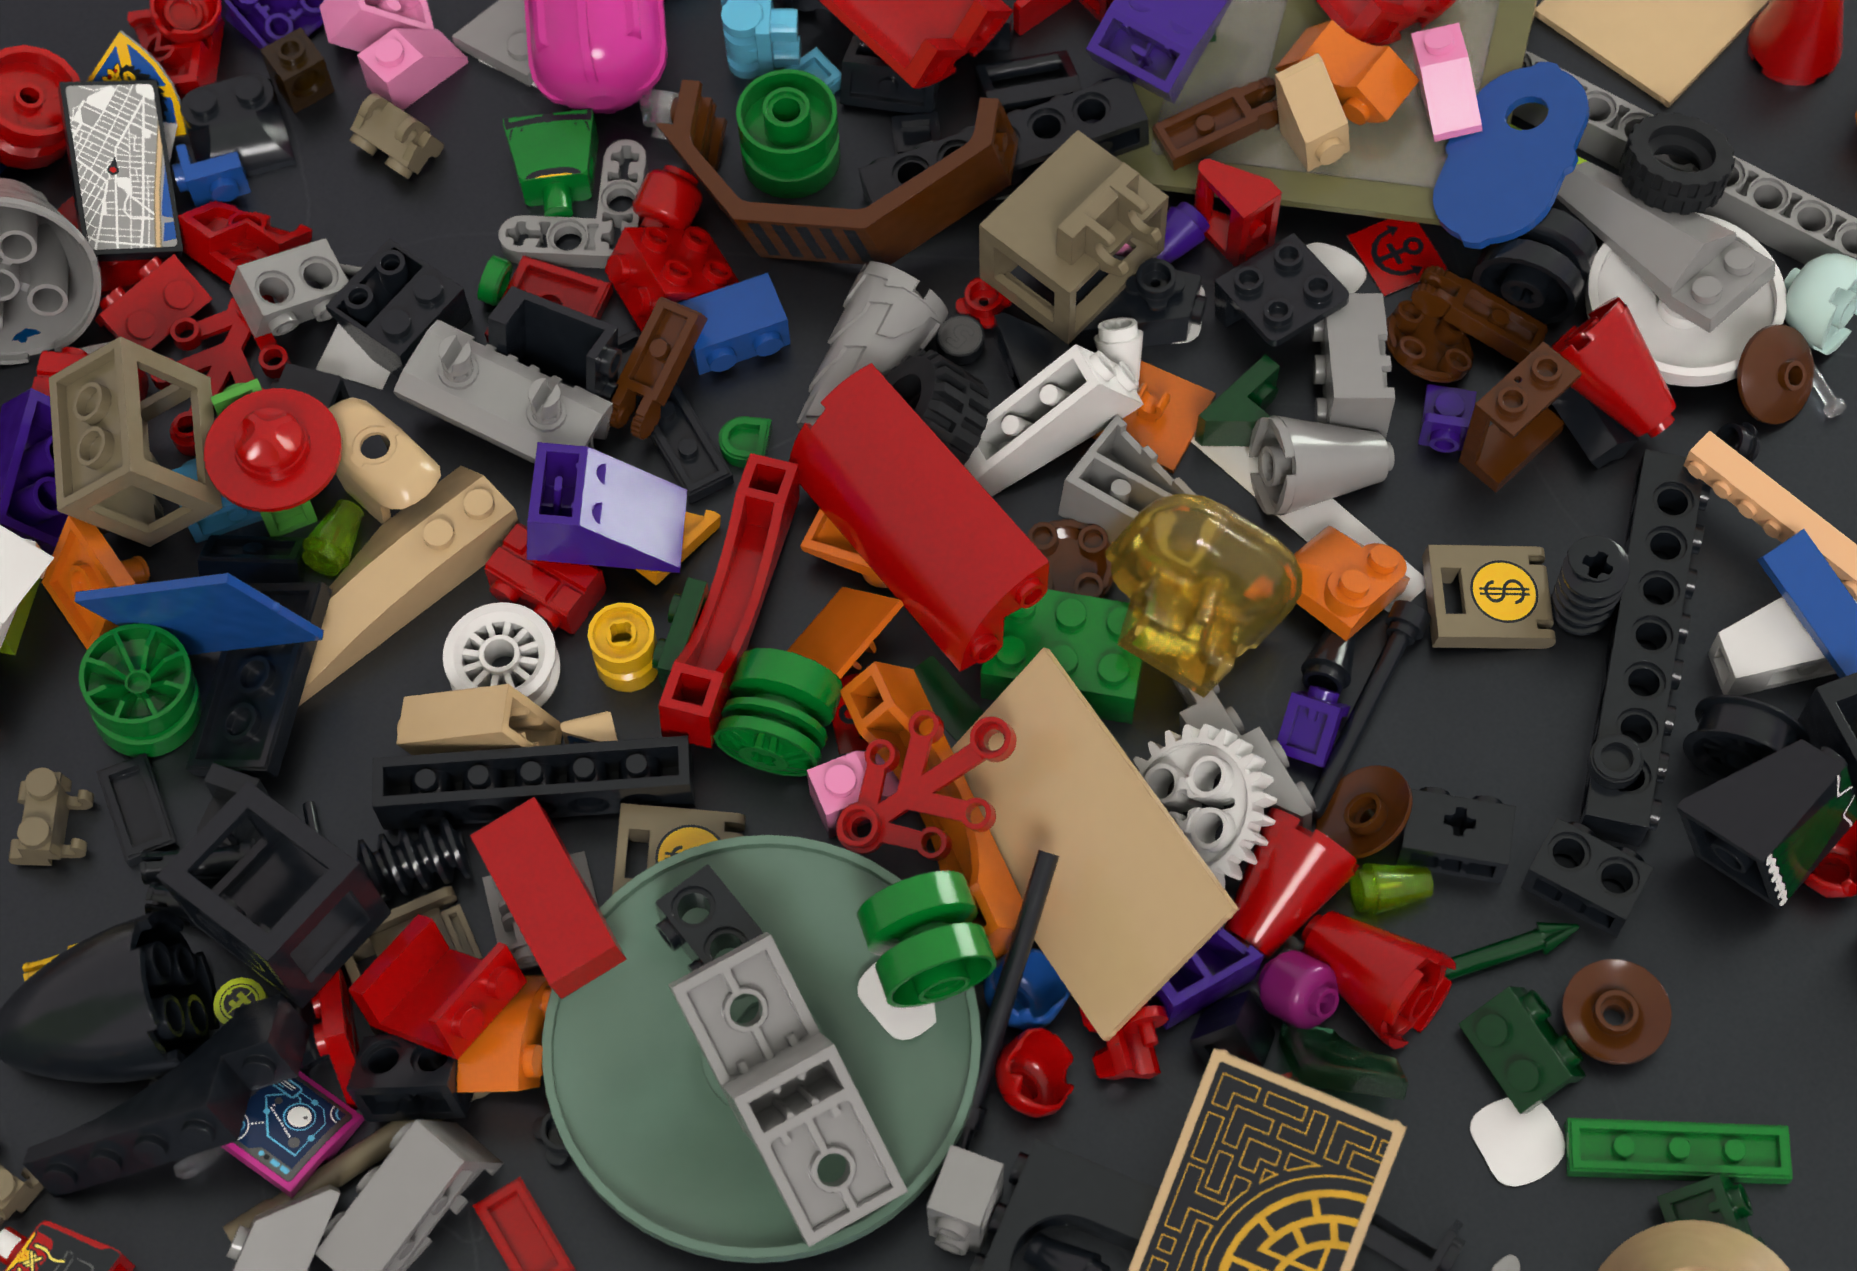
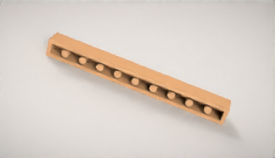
(1770, 504)

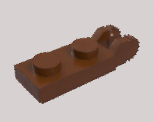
(1217, 122)
(1478, 313)
(655, 365)

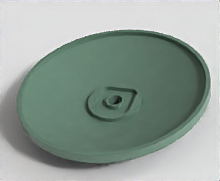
(646, 1106)

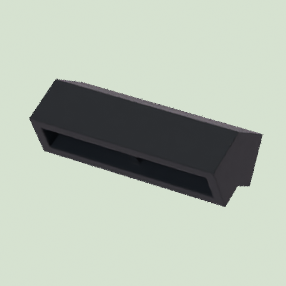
(1593, 429)

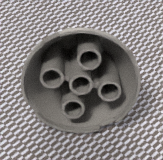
(45, 275)

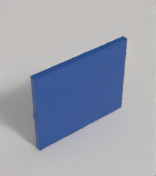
(203, 613)

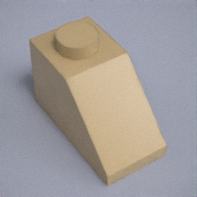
(1311, 113)

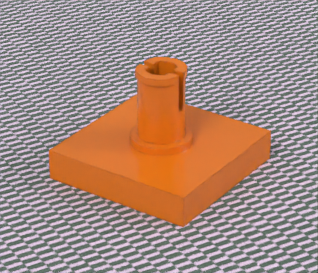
(86, 563)

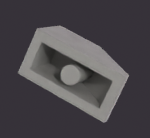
(284, 1235)

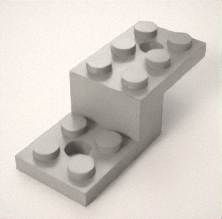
(788, 1089)

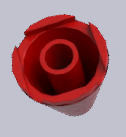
(1798, 39)
(1618, 370)
(1288, 883)
(1381, 974)

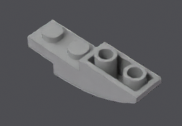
(1209, 710)

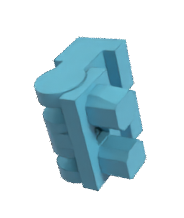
(759, 37)

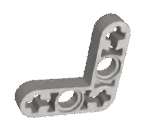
(596, 232)

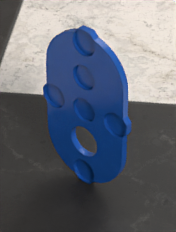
(1505, 177)

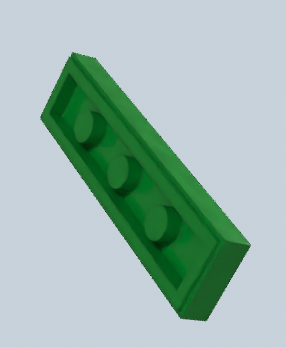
(1677, 1150)

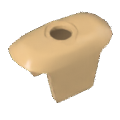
(387, 482)

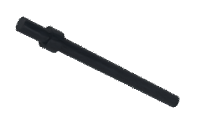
(1008, 986)

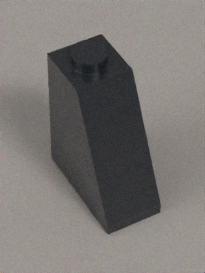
(1158, 327)

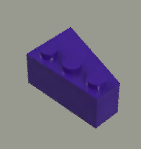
(1207, 976)

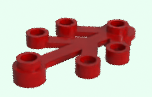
(219, 360)
(918, 789)

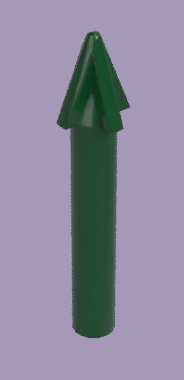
(1542, 938)

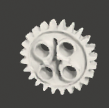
(1193, 765)

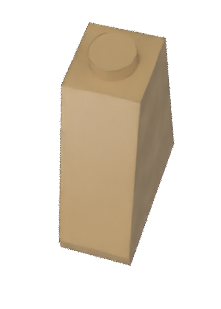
(474, 721)

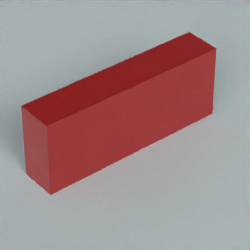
(548, 898)

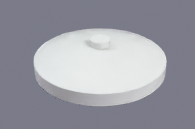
(1679, 347)

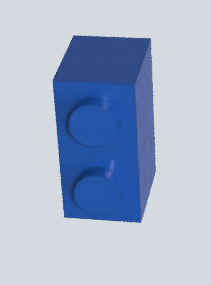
(741, 324)

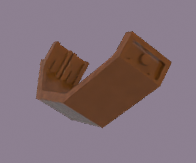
(842, 235)

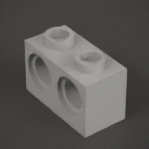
(285, 279)
(964, 1201)

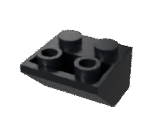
(395, 303)

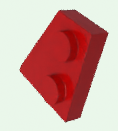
(338, 1031)

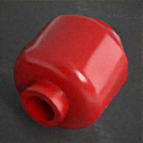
(668, 198)

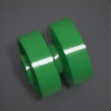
(788, 133)
(140, 690)
(926, 939)

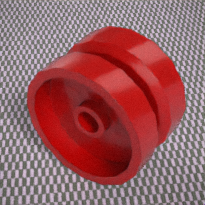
(30, 106)

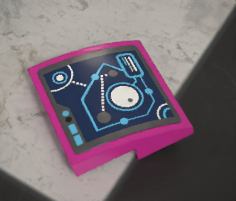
(292, 1131)

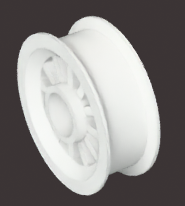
(531, 651)

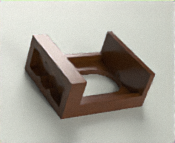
(1519, 417)

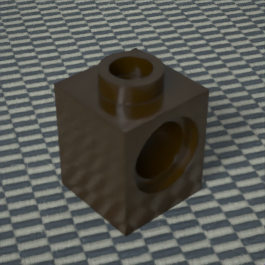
(297, 70)

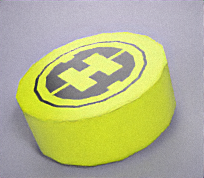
(236, 994)

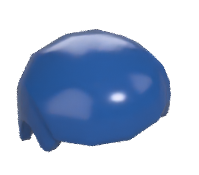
(1039, 994)

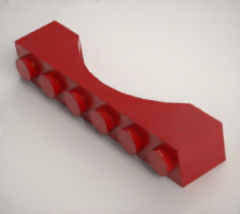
(748, 559)

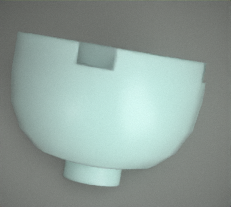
(1822, 300)

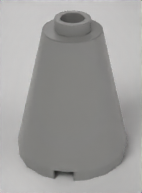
(1313, 462)

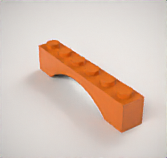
(881, 707)

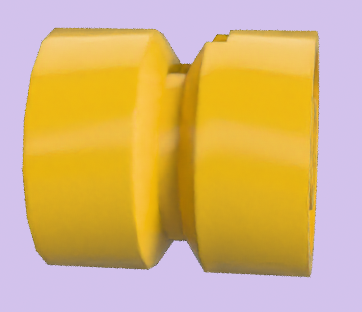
(623, 646)

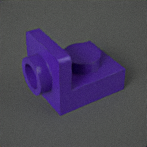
(1446, 417)
(1311, 724)

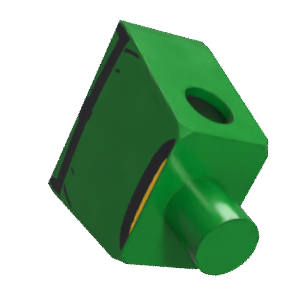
(554, 158)

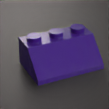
(28, 470)

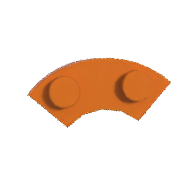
(1366, 77)
(510, 1048)

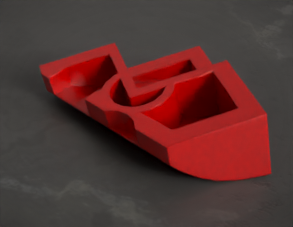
(185, 64)
(227, 237)

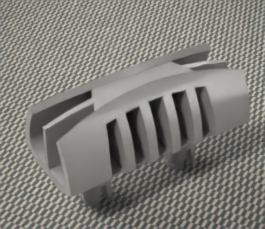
(498, 395)

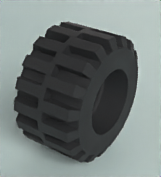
(944, 398)

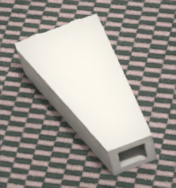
(1051, 416)
(1766, 652)

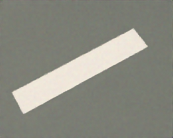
(1309, 520)

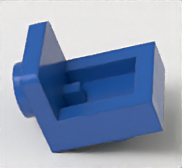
(211, 179)

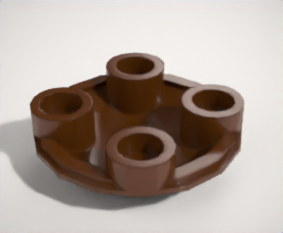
(1428, 345)
(1075, 556)

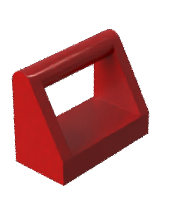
(1253, 209)

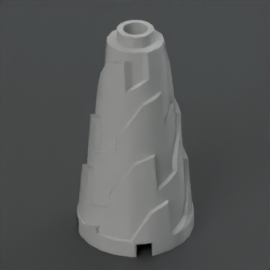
(879, 326)

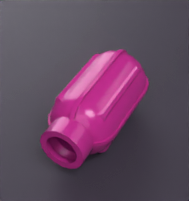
(596, 50)

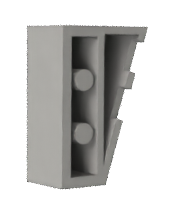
(1354, 366)
(1115, 481)
(406, 1198)

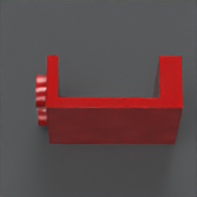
(434, 992)

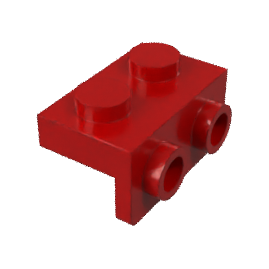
(154, 303)

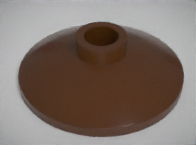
(1775, 374)
(1367, 810)
(1632, 994)

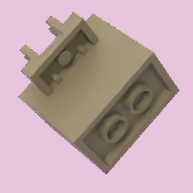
(1067, 228)
(104, 449)

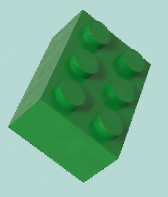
(1083, 639)

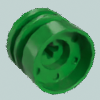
(778, 711)

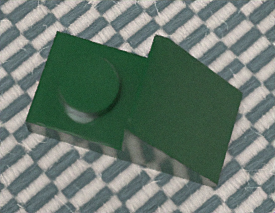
(1236, 410)

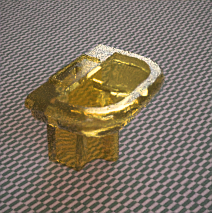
(1200, 587)

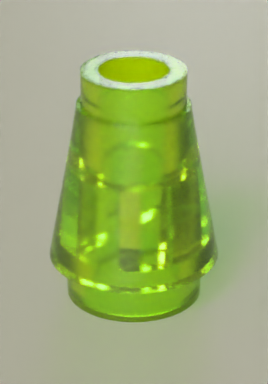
(333, 539)
(1387, 887)

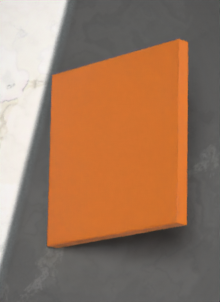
(1168, 414)
(846, 629)

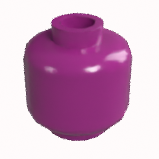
(1298, 989)

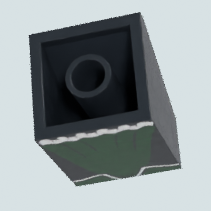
(1773, 819)

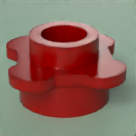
(978, 291)

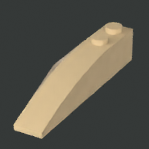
(408, 569)

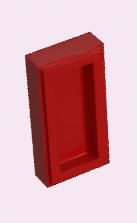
(521, 1230)

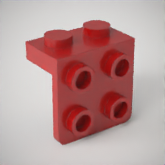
(665, 264)

